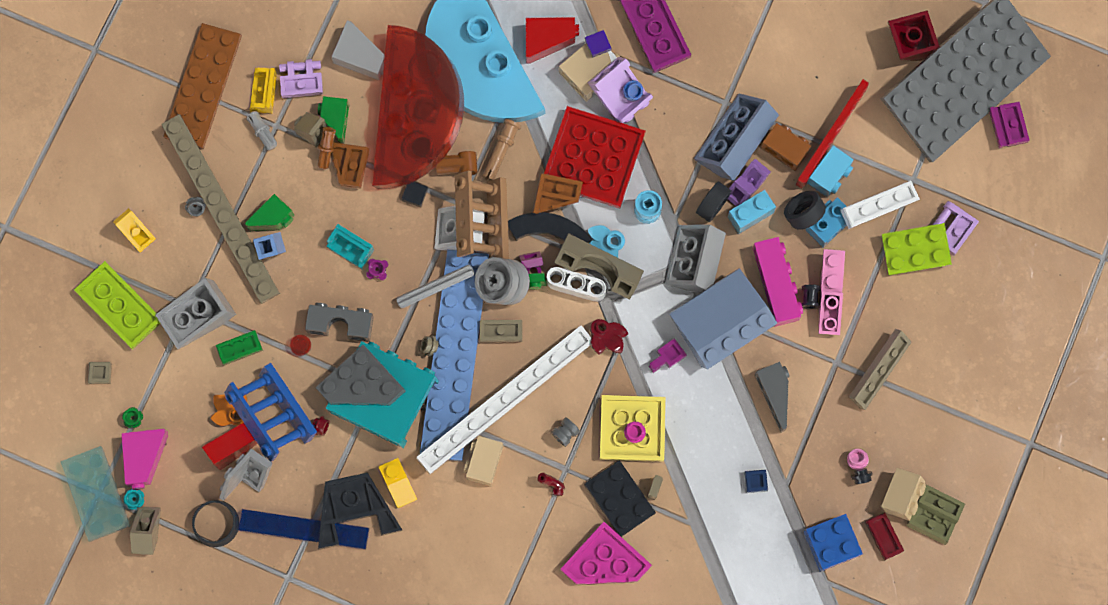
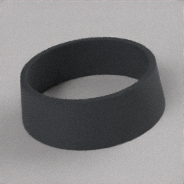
(229, 537)

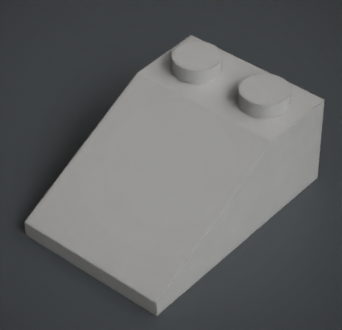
(195, 313)

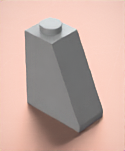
(358, 53)

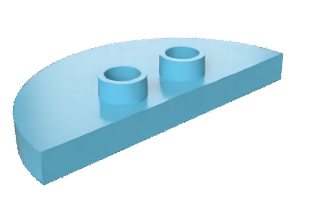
(487, 65)

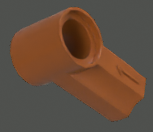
(458, 163)

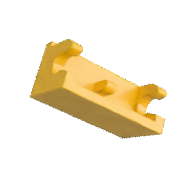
(263, 90)

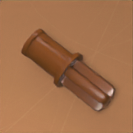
(326, 147)

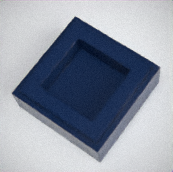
(756, 481)

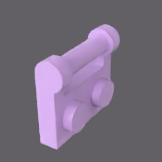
(960, 227)

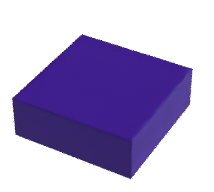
(598, 43)

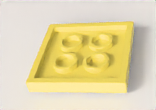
(620, 411)

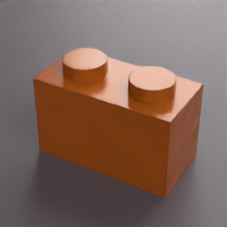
(786, 146)

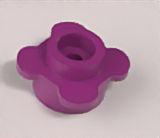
(373, 264)

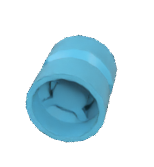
(648, 207)

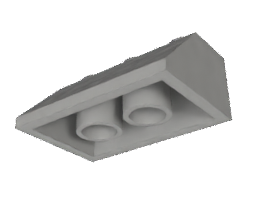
(695, 257)

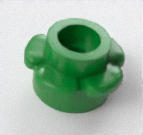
(127, 417)

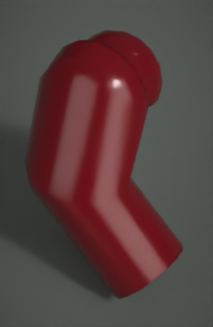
(558, 486)

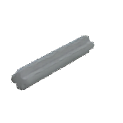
(435, 286)

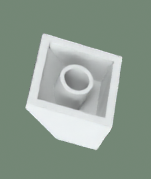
(446, 228)

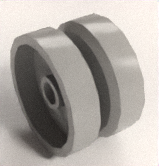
(502, 281)

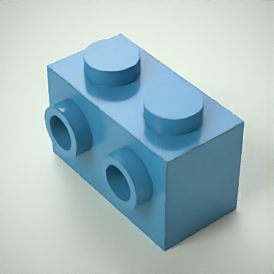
(829, 224)

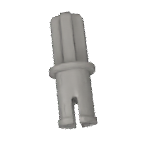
(262, 130)

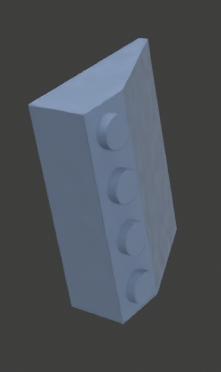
(722, 319)

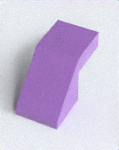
(748, 183)

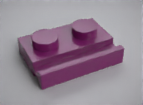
(1009, 124)

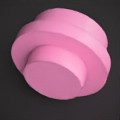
(857, 459)

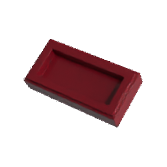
(884, 536)

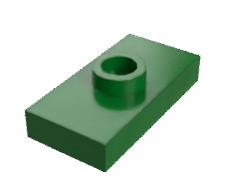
(239, 347)

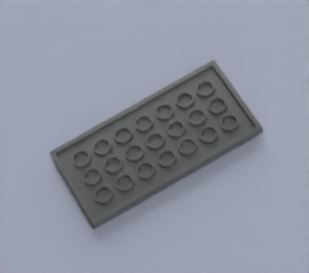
(965, 77)

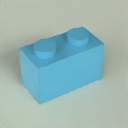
(830, 172)
(751, 212)

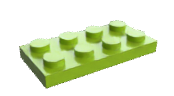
(118, 305)

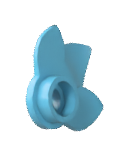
(601, 239)

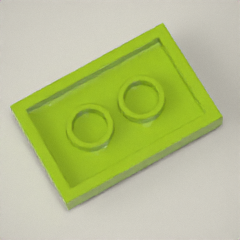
(916, 249)

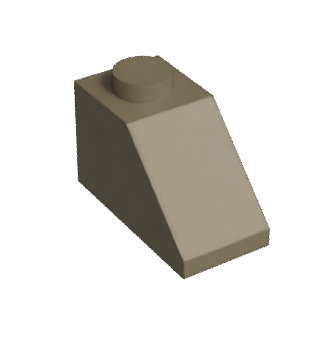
(310, 128)
(145, 530)

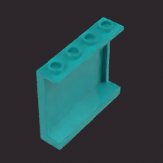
(394, 420)

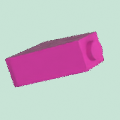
(142, 455)

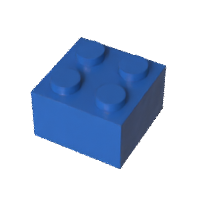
(833, 542)

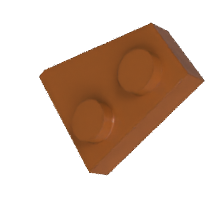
(350, 164)
(556, 193)

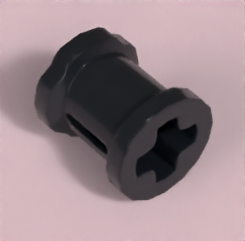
(810, 296)

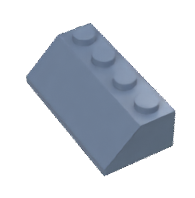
(737, 136)

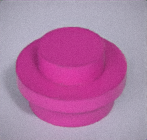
(634, 432)

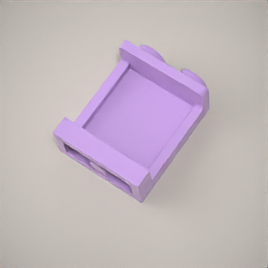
(609, 89)

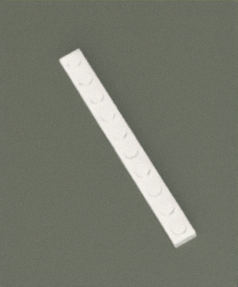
(504, 400)

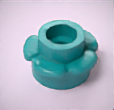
(134, 504)

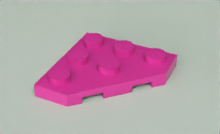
(605, 560)

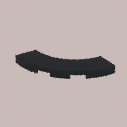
(545, 223)

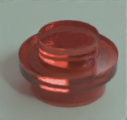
(300, 345)

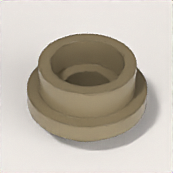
(429, 345)

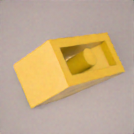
(398, 483)

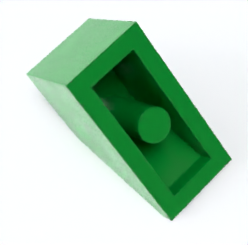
(335, 114)
(271, 216)

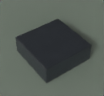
(414, 194)

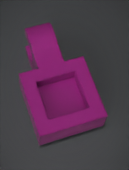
(668, 354)

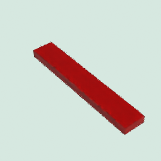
(832, 134)

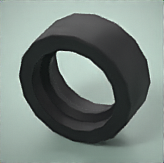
(713, 201)
(810, 216)

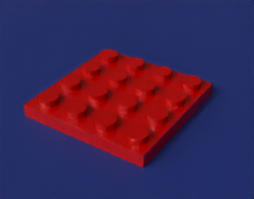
(595, 153)

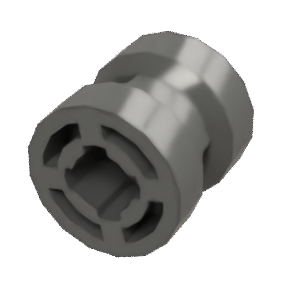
(565, 431)

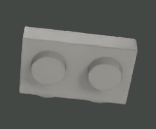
(250, 469)

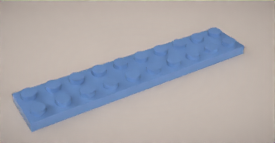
(456, 353)

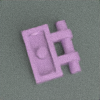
(301, 84)

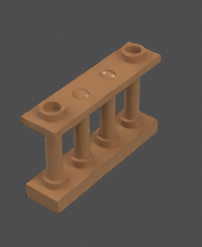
(496, 212)

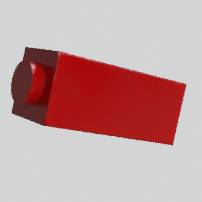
(548, 36)
(229, 446)

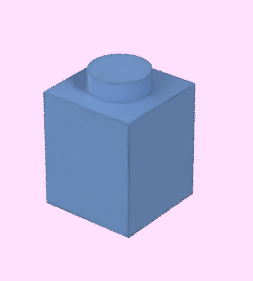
(269, 245)

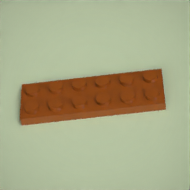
(205, 80)

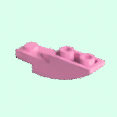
(831, 292)

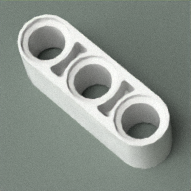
(582, 292)

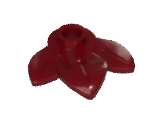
(609, 338)

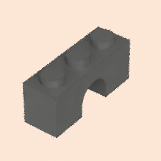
(321, 317)

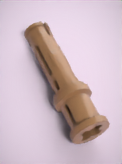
(505, 141)

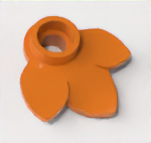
(226, 412)

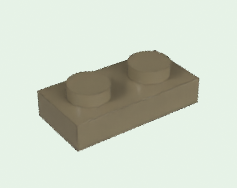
(500, 330)

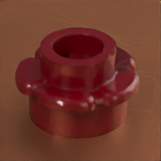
(321, 425)

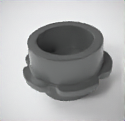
(195, 210)

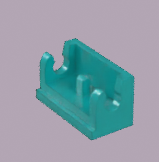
(350, 246)

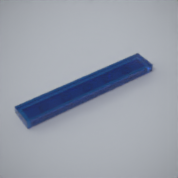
(300, 528)

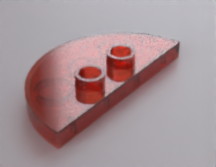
(417, 108)

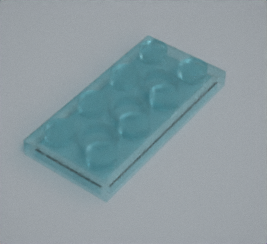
(95, 493)

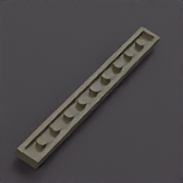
(220, 209)

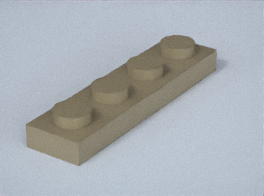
(880, 369)

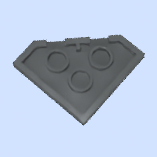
(360, 382)

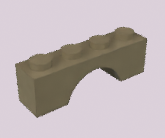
(620, 274)

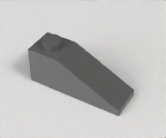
(774, 386)

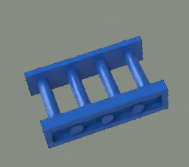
(280, 395)

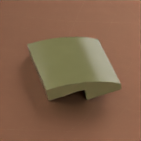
(936, 515)

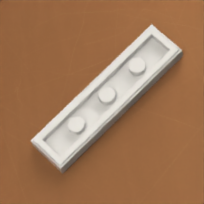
(879, 204)

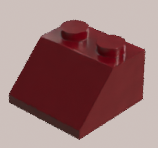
(914, 36)

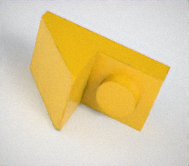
(134, 230)

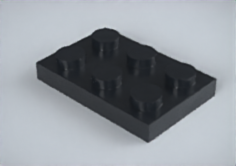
(620, 498)

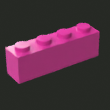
(776, 281)

